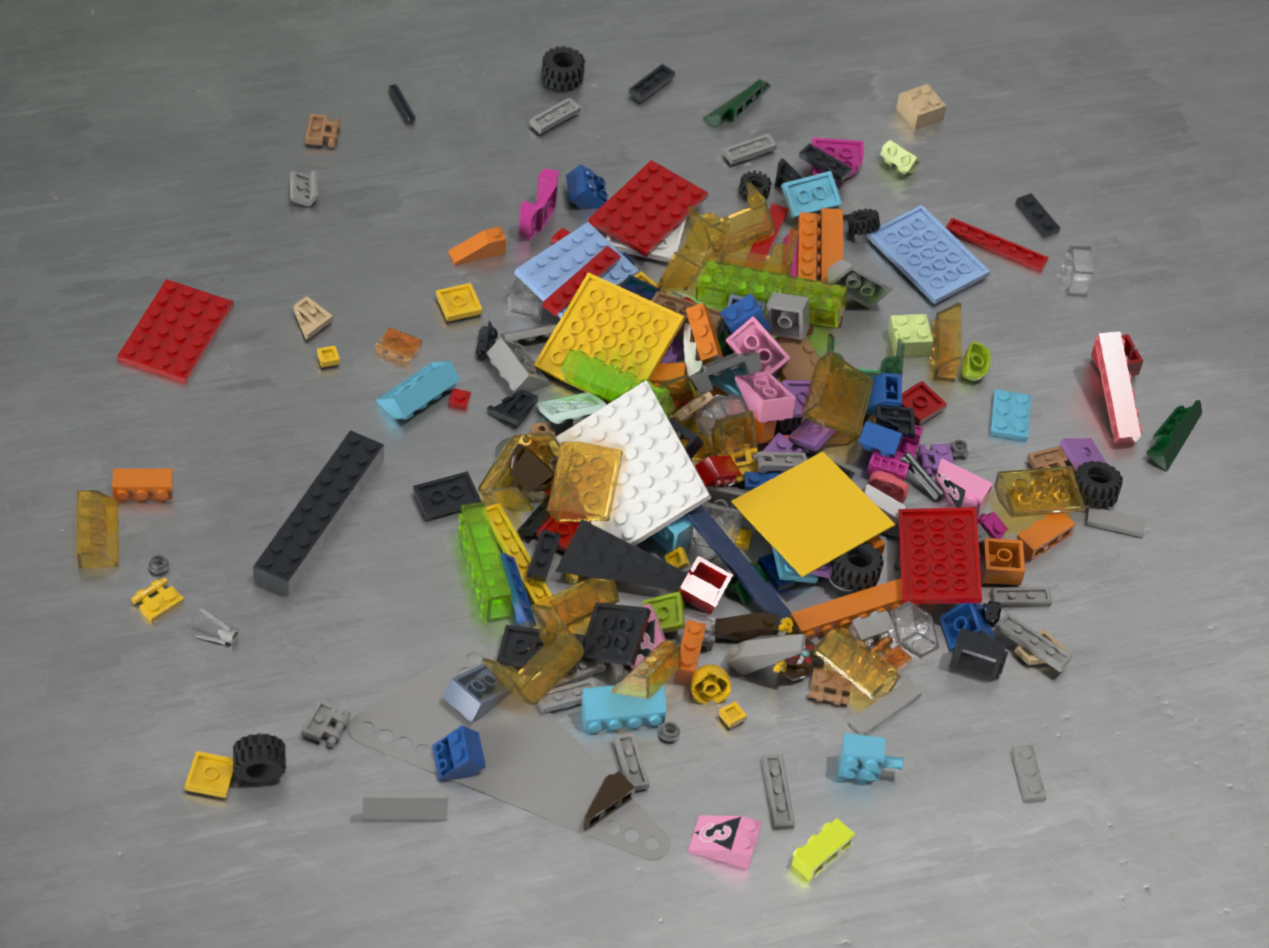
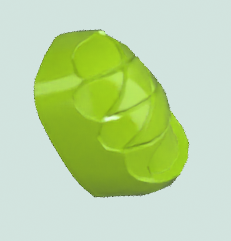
(976, 361)

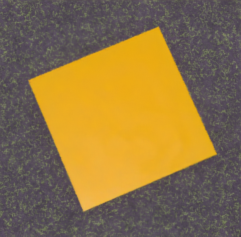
(812, 514)

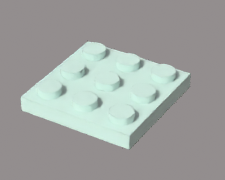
(570, 407)

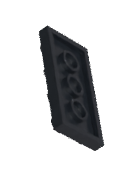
(522, 643)

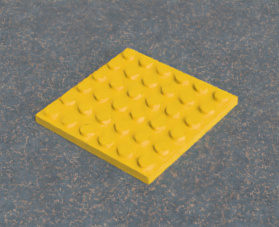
(612, 327)

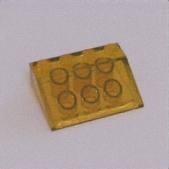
(837, 395)
(584, 482)
(1038, 491)

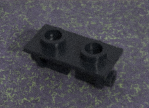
(486, 339)
(993, 611)

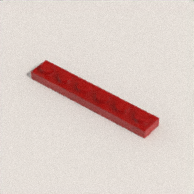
(597, 266)

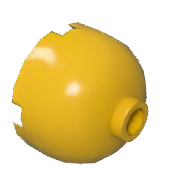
(710, 684)

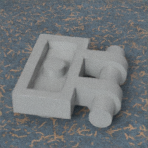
(320, 720)

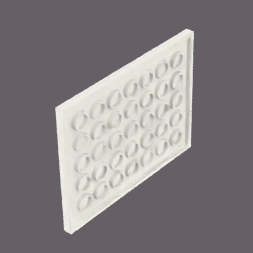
(655, 471)

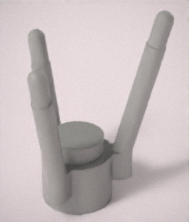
(226, 632)

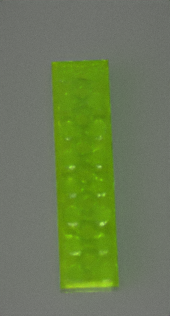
(722, 279)

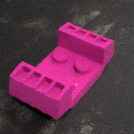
(535, 216)
(894, 464)

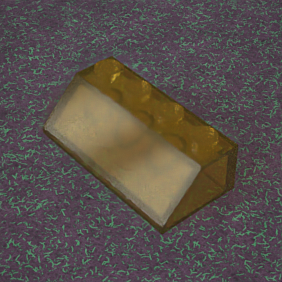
(946, 343)
(97, 530)
(579, 600)
(857, 663)
(651, 671)

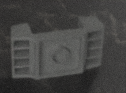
(750, 361)

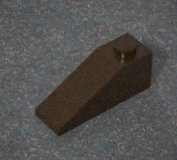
(747, 626)
(612, 794)

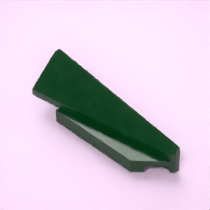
(737, 105)
(1173, 434)

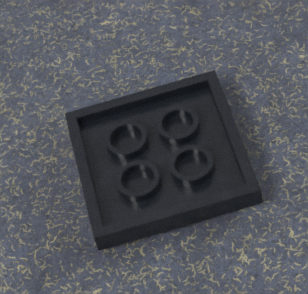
(615, 633)

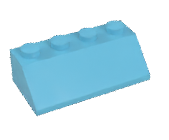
(419, 389)
(614, 711)

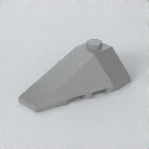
(764, 651)

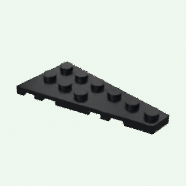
(605, 556)

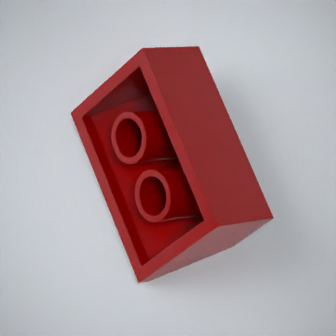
(718, 471)

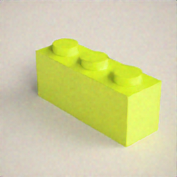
(822, 849)

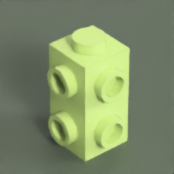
(901, 157)

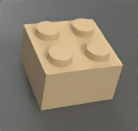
(921, 106)

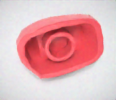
(889, 485)

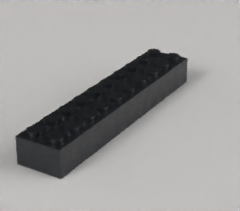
(318, 513)

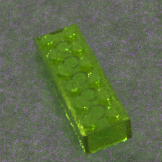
(607, 380)
(485, 562)

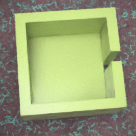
(914, 332)

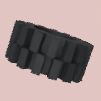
(756, 179)
(863, 221)

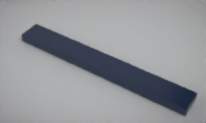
(737, 563)

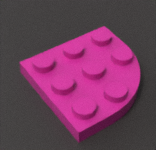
(847, 151)

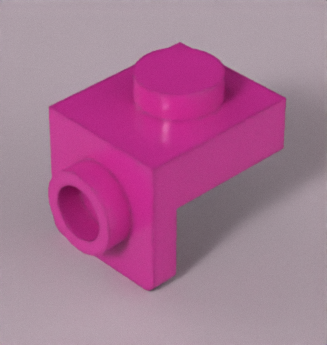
(992, 525)

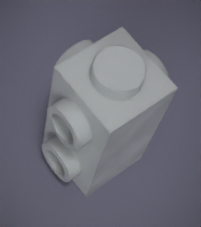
(873, 627)

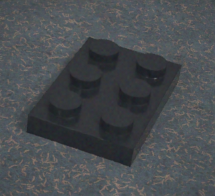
(446, 494)

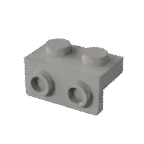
(304, 188)

